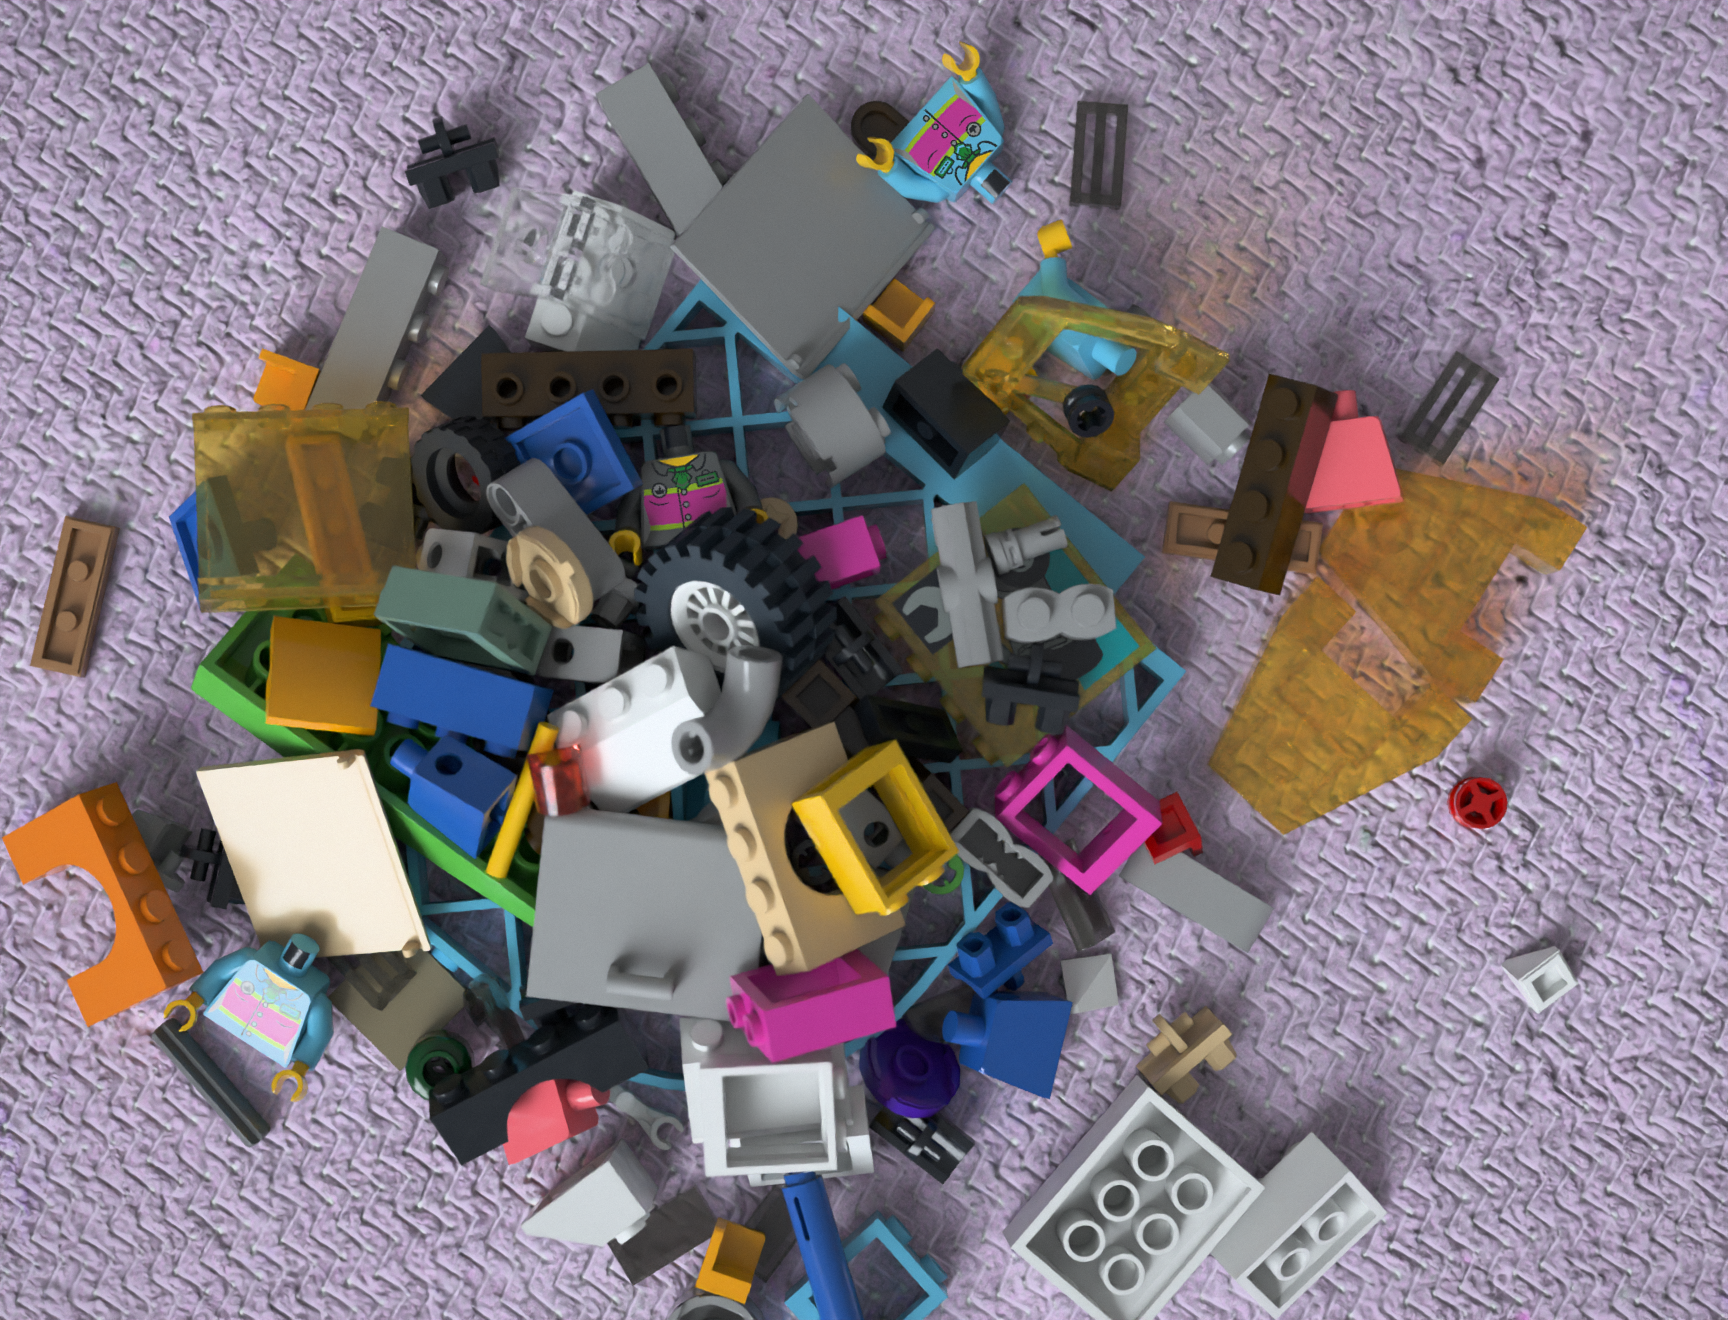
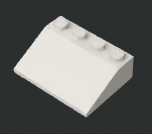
(1132, 1208)

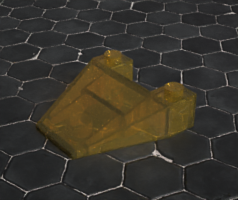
(1430, 561)
(1309, 733)

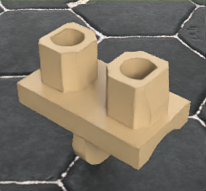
(1183, 1047)

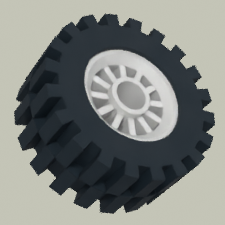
(736, 586)

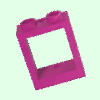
(845, 551)
(1113, 844)
(811, 1008)

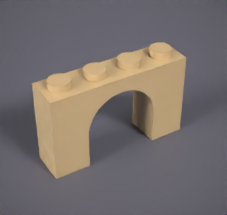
(754, 803)

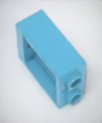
(896, 1239)

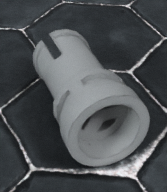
(1011, 548)

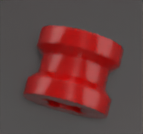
(1486, 799)

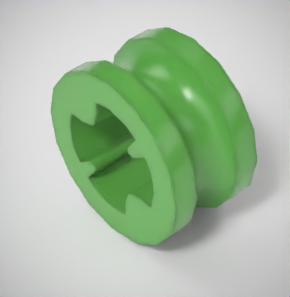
(956, 864)

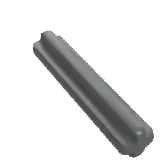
(211, 1082)

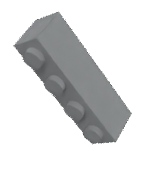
(662, 144)
(381, 322)

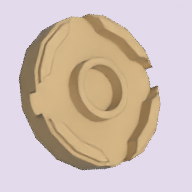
(551, 577)

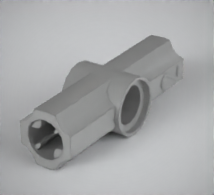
(967, 584)

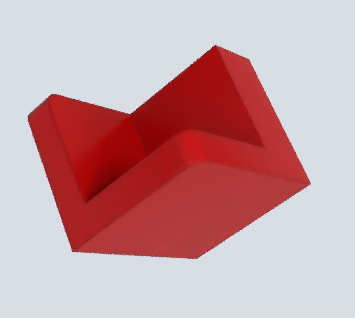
(1175, 833)

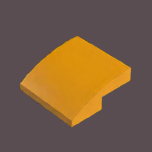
(323, 676)

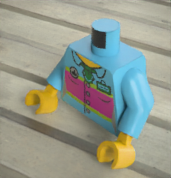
(948, 141)
(271, 1003)

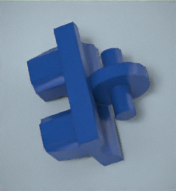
(999, 955)

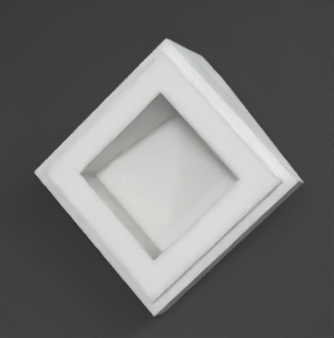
(1541, 976)
(1089, 982)

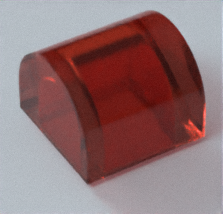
(559, 781)

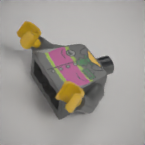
(679, 492)

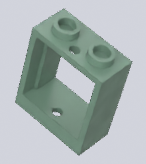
(463, 620)

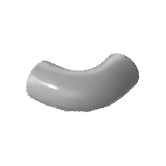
(737, 716)

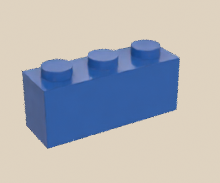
(460, 700)

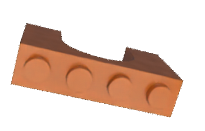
(149, 942)

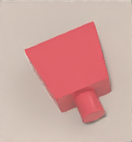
(1354, 462)
(550, 1116)

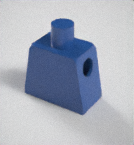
(457, 790)
(1012, 1037)

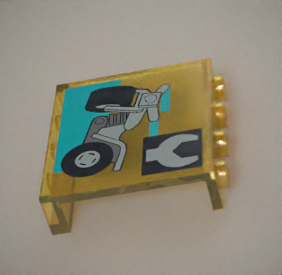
(917, 615)

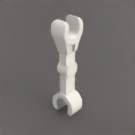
(647, 1116)

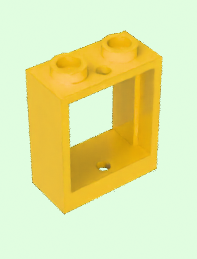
(908, 806)

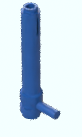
(821, 1246)

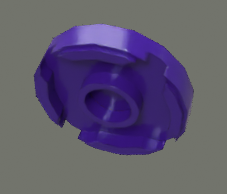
(909, 1072)

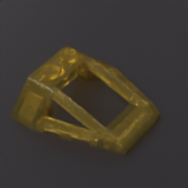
(1162, 366)

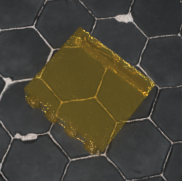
(301, 505)

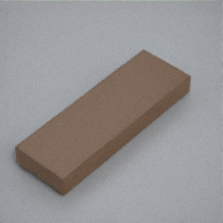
(1198, 529)
(75, 596)

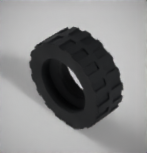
(437, 476)

